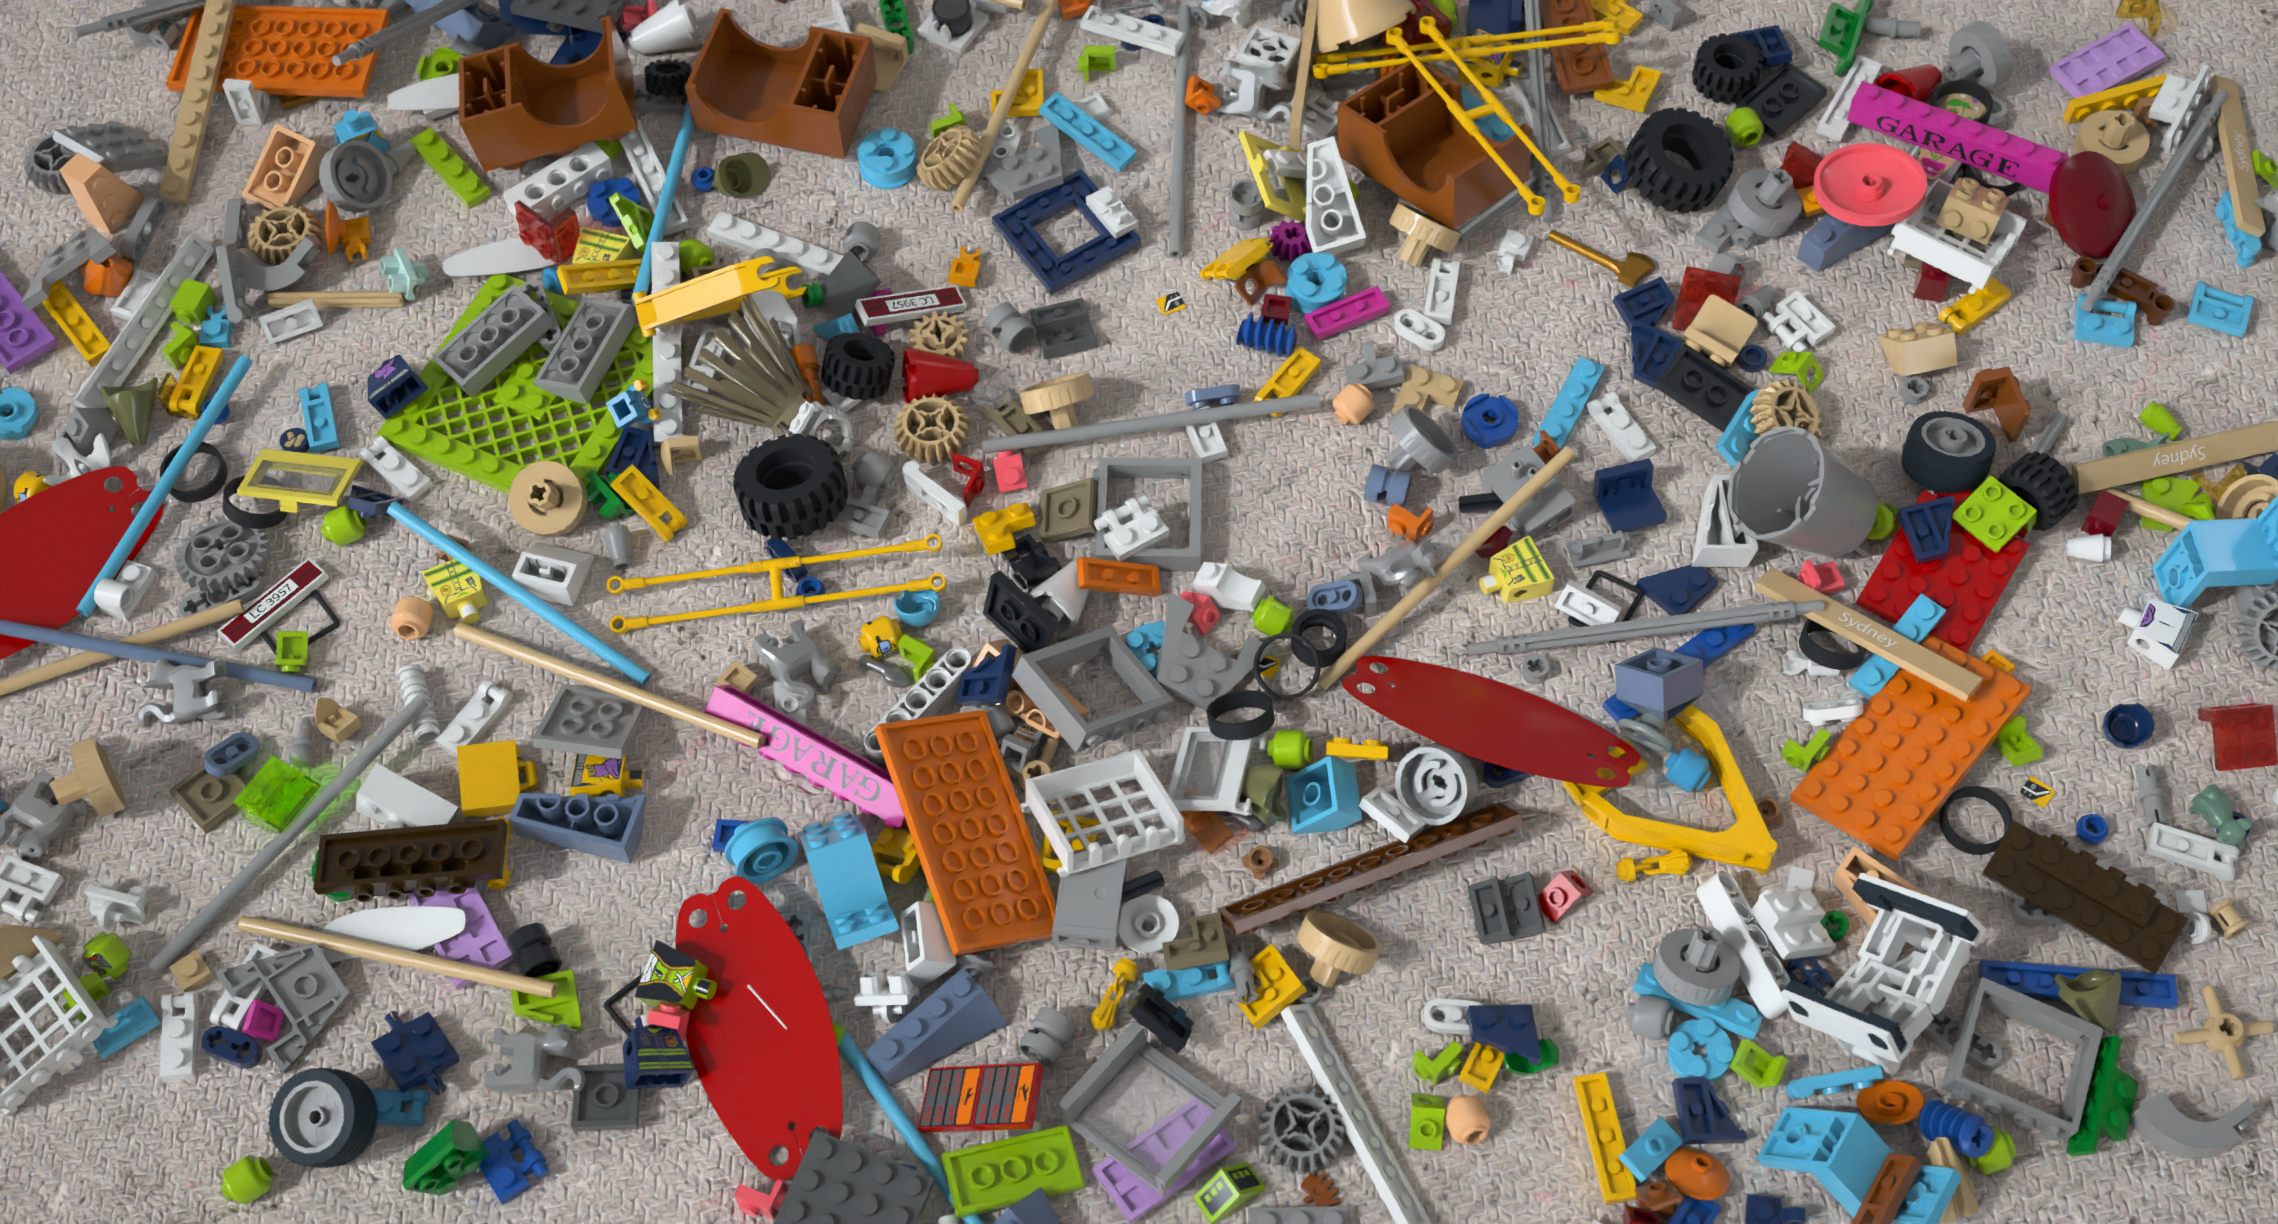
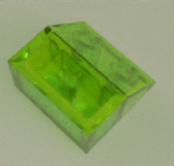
(275, 796)

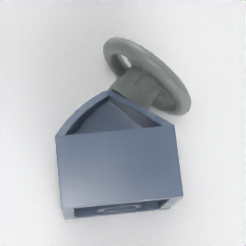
(1660, 688)

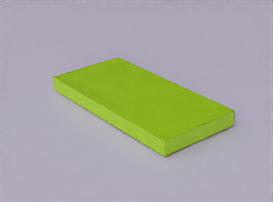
(1011, 1169)

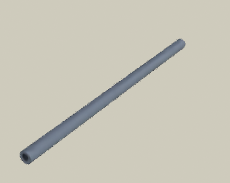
(152, 655)

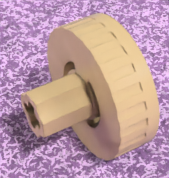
(2115, 131)
(1422, 233)
(1058, 397)
(528, 489)
(2244, 494)
(93, 779)
(1337, 946)

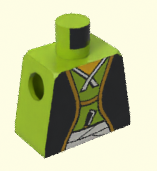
(674, 979)

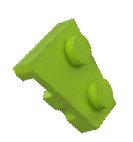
(562, 1009)

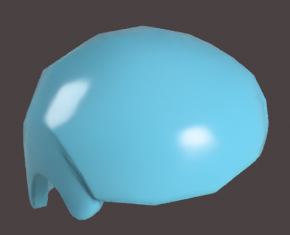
(917, 607)

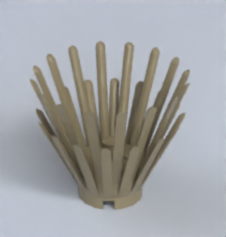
(758, 380)

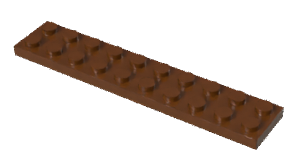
(1364, 869)

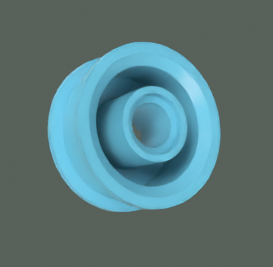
(887, 158)
(1312, 270)
(761, 850)

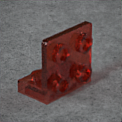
(552, 239)
(1696, 288)
(2242, 735)

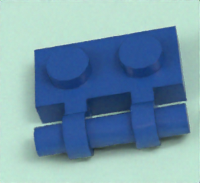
(502, 1170)

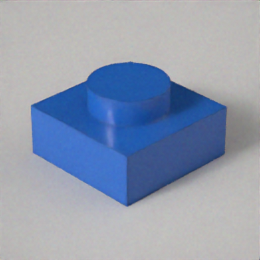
(723, 832)

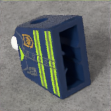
(655, 1057)

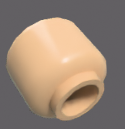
(1353, 404)
(412, 617)
(1467, 1120)

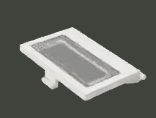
(1212, 772)

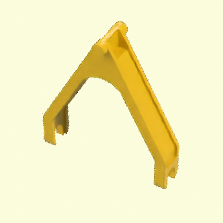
(711, 294)
(1742, 845)

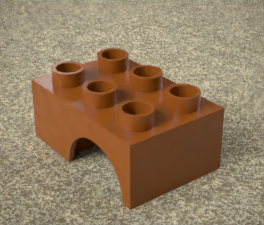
(782, 95)
(531, 108)
(1419, 149)

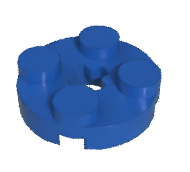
(599, 195)
(1489, 434)

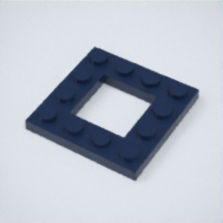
(1053, 272)

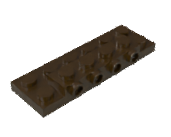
(411, 860)
(2086, 895)

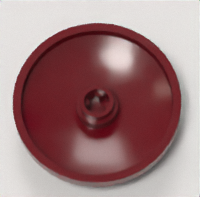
(2091, 203)

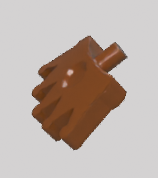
(1319, 1191)

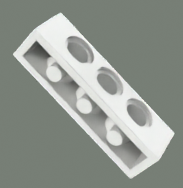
(561, 181)

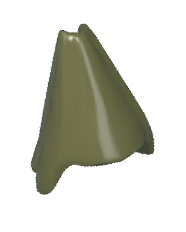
(132, 408)
(1264, 787)
(2093, 996)

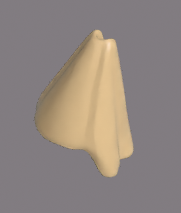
(17, 941)
(1963, 1200)

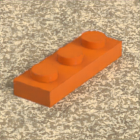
(1118, 577)

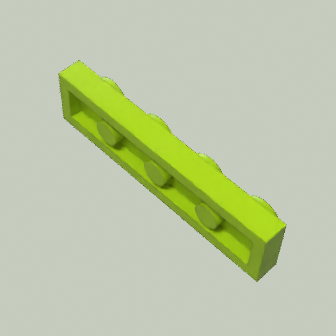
(450, 168)

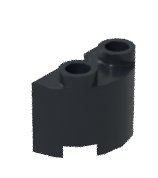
(1030, 562)

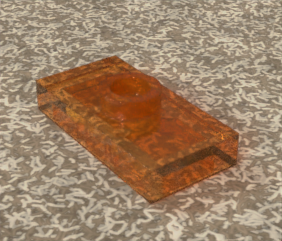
(1207, 829)

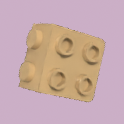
(889, 54)
(1972, 210)
(1719, 331)

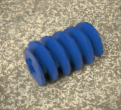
(1267, 336)
(1964, 1129)

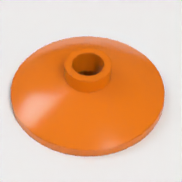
(334, 228)
(1890, 1102)
(1697, 1174)

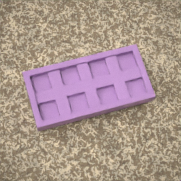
(2107, 62)
(478, 942)
(1137, 1198)

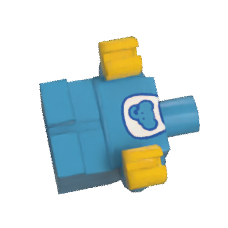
(633, 406)

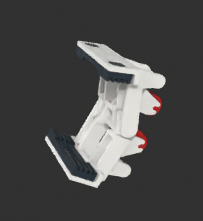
(1911, 986)

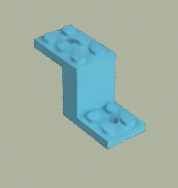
(2219, 555)
(847, 880)
(1846, 1160)

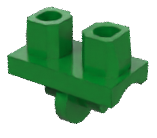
(600, 487)

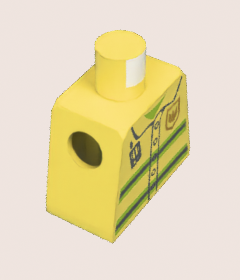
(601, 247)
(1518, 573)
(457, 590)

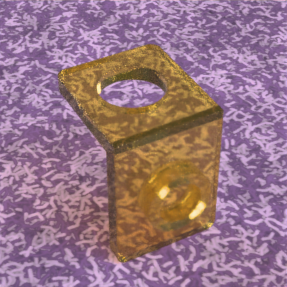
(2141, 9)
(164, 394)
(2219, 489)

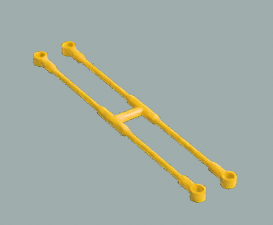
(1610, 35)
(1536, 204)
(778, 601)

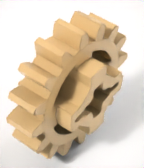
(952, 335)

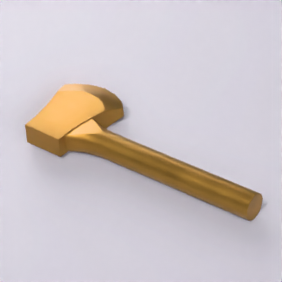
(1628, 272)

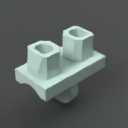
(402, 273)

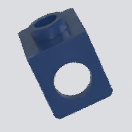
(1617, 162)

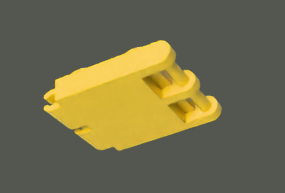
(1235, 260)

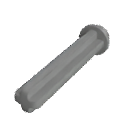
(2050, 433)

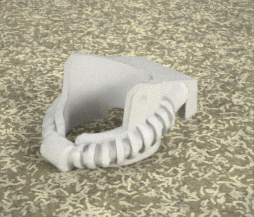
(813, 413)

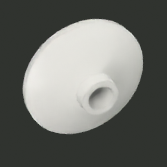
(1143, 911)

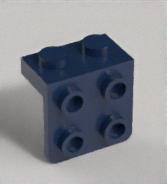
(1495, 16)
(1627, 496)

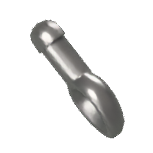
(892, 674)
(1249, 822)

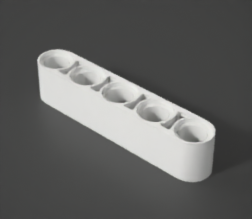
(924, 693)
(1759, 963)

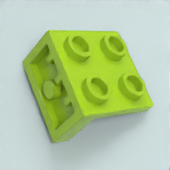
(1994, 514)

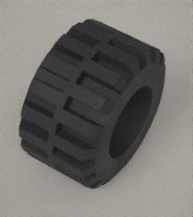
(1728, 52)
(857, 366)
(2044, 486)

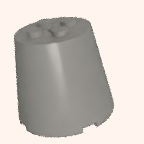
(1800, 495)

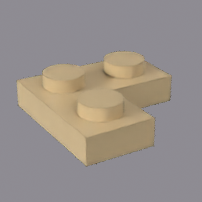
(1426, 385)

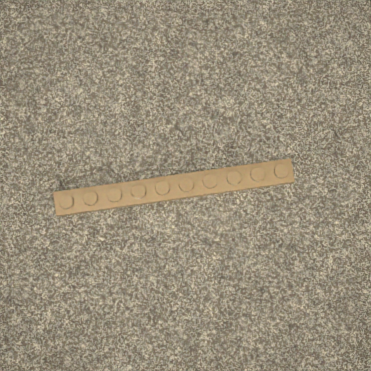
(197, 101)

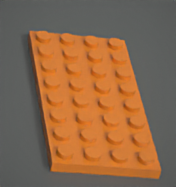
(289, 50)
(1908, 753)
(968, 831)

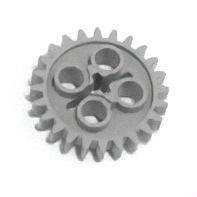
(222, 555)

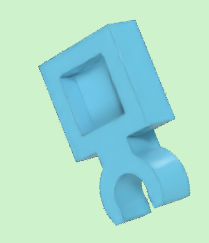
(217, 330)

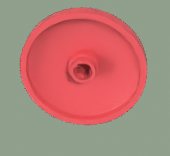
(1870, 184)

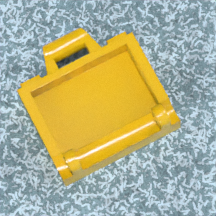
(491, 778)

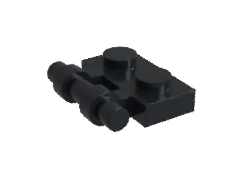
(1161, 1017)

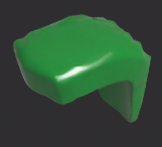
(1520, 1065)

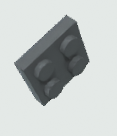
(605, 1100)

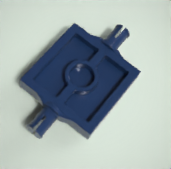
(415, 1052)

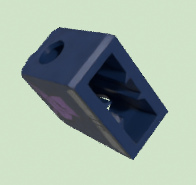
(394, 386)

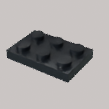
(1783, 98)
(1703, 387)
(1019, 615)

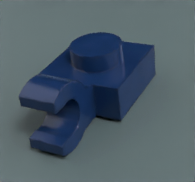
(1768, 1211)

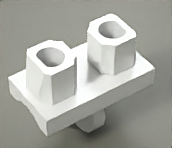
(112, 905)
(886, 1000)

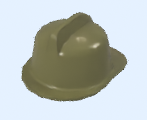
(742, 175)

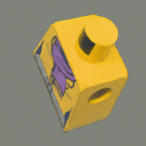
(1491, 69)
(603, 776)

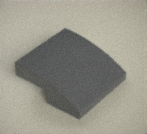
(847, 283)
(1063, 328)
(1506, 909)

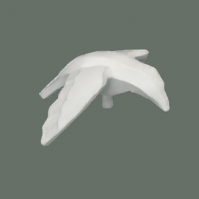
(77, 463)

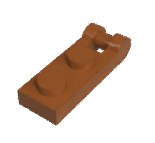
(1888, 1190)

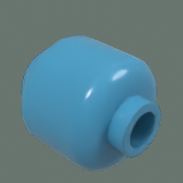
(1687, 769)

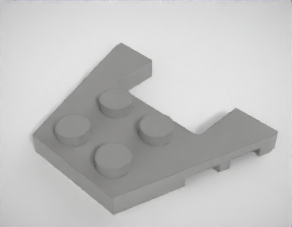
(1030, 171)
(64, 259)
(1194, 668)
(302, 987)

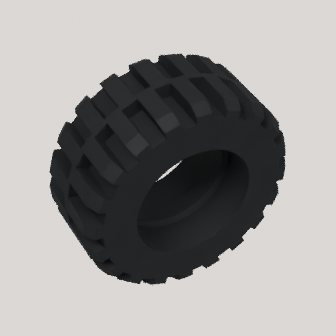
(1694, 140)
(795, 509)

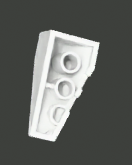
(1330, 208)

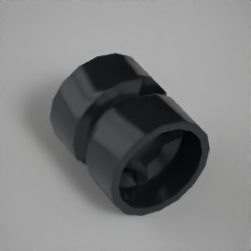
(533, 951)

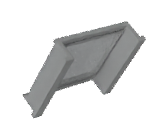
(1146, 1110)

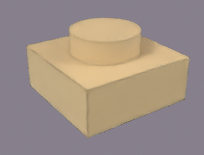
(739, 677)
(192, 971)

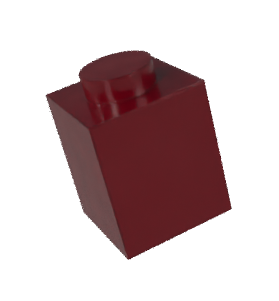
(1930, 283)
(2104, 514)

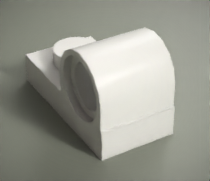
(247, 104)
(124, 593)

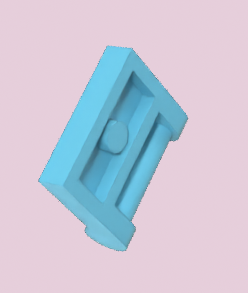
(2219, 309)
(2105, 328)

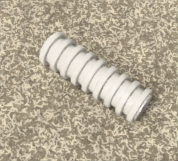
(413, 683)

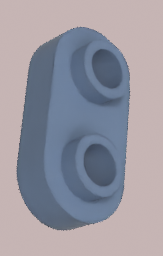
(1202, 397)
(1337, 596)
(227, 755)

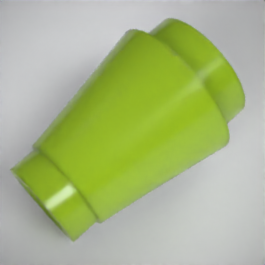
(2160, 420)

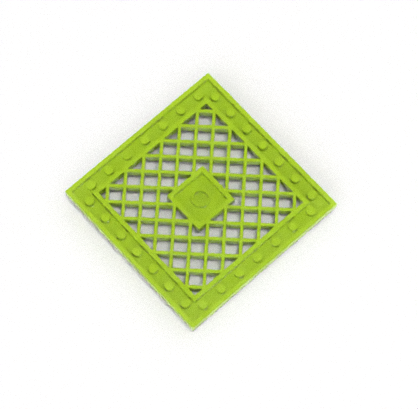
(521, 398)

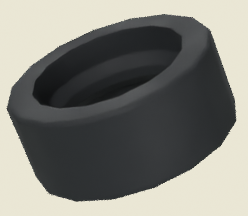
(1320, 618)

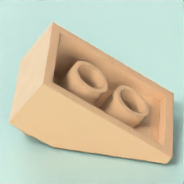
(285, 169)

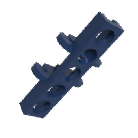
(1810, 980)

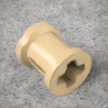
(2228, 918)

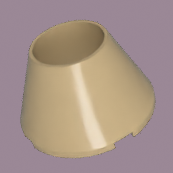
(1357, 20)

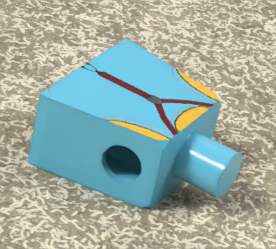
(360, 127)

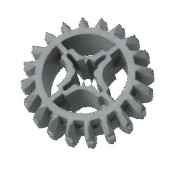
(44, 162)
(2263, 650)
(1290, 1138)

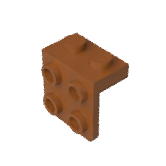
(2001, 392)

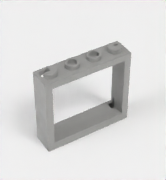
(1162, 468)
(1033, 679)
(2043, 1017)

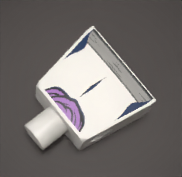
(2158, 630)

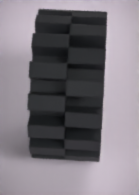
(667, 77)

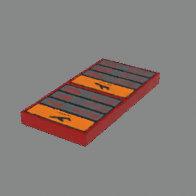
(981, 1098)

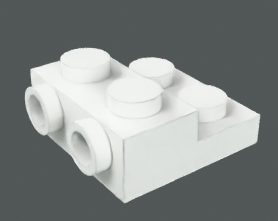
(1793, 923)

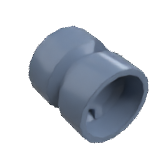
(1387, 486)

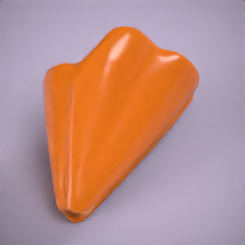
(107, 277)

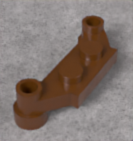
(2127, 287)

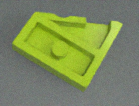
(635, 220)
(2166, 493)

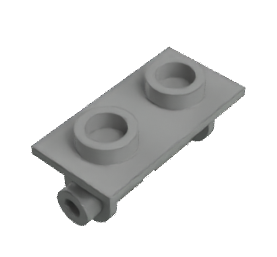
(1294, 11)
(1599, 549)

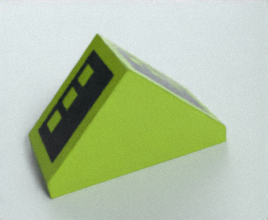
(1228, 1191)

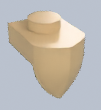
(680, 449)
(335, 720)

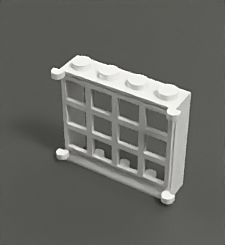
(1948, 257)
(1091, 777)
(90, 1029)

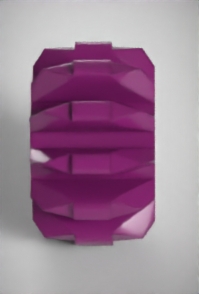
(1289, 241)

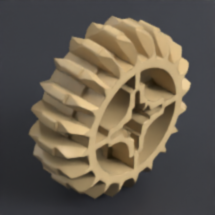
(949, 157)
(284, 230)
(1793, 408)
(932, 438)

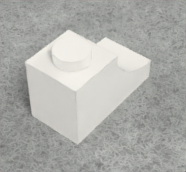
(1228, 587)

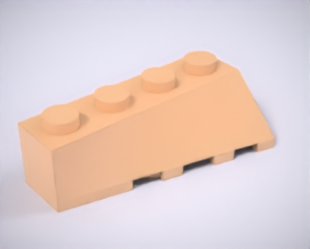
(1018, 702)

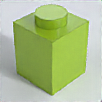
(192, 302)

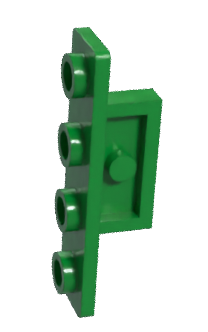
(1842, 32)
(2107, 1101)

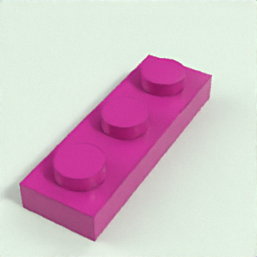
(1346, 313)

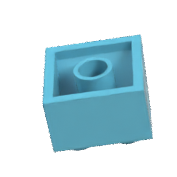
(1324, 796)

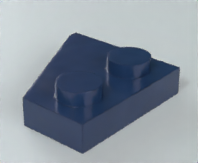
(1928, 528)

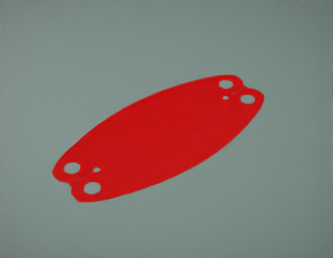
(59, 545)
(1492, 721)
(743, 1055)

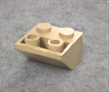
(1919, 348)

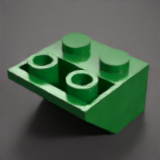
(444, 1159)

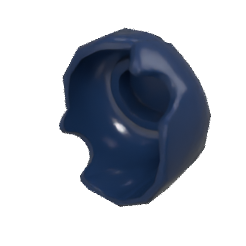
(2128, 725)

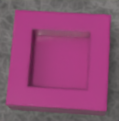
(263, 1021)

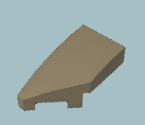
(1600, 156)

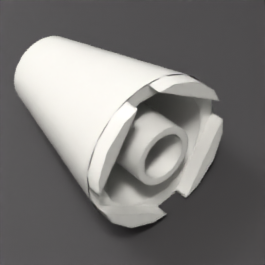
(667, 30)
(1062, 598)

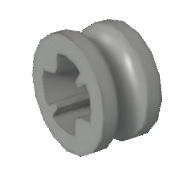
(1201, 16)
(1908, 394)
(1532, 661)
(1315, 987)

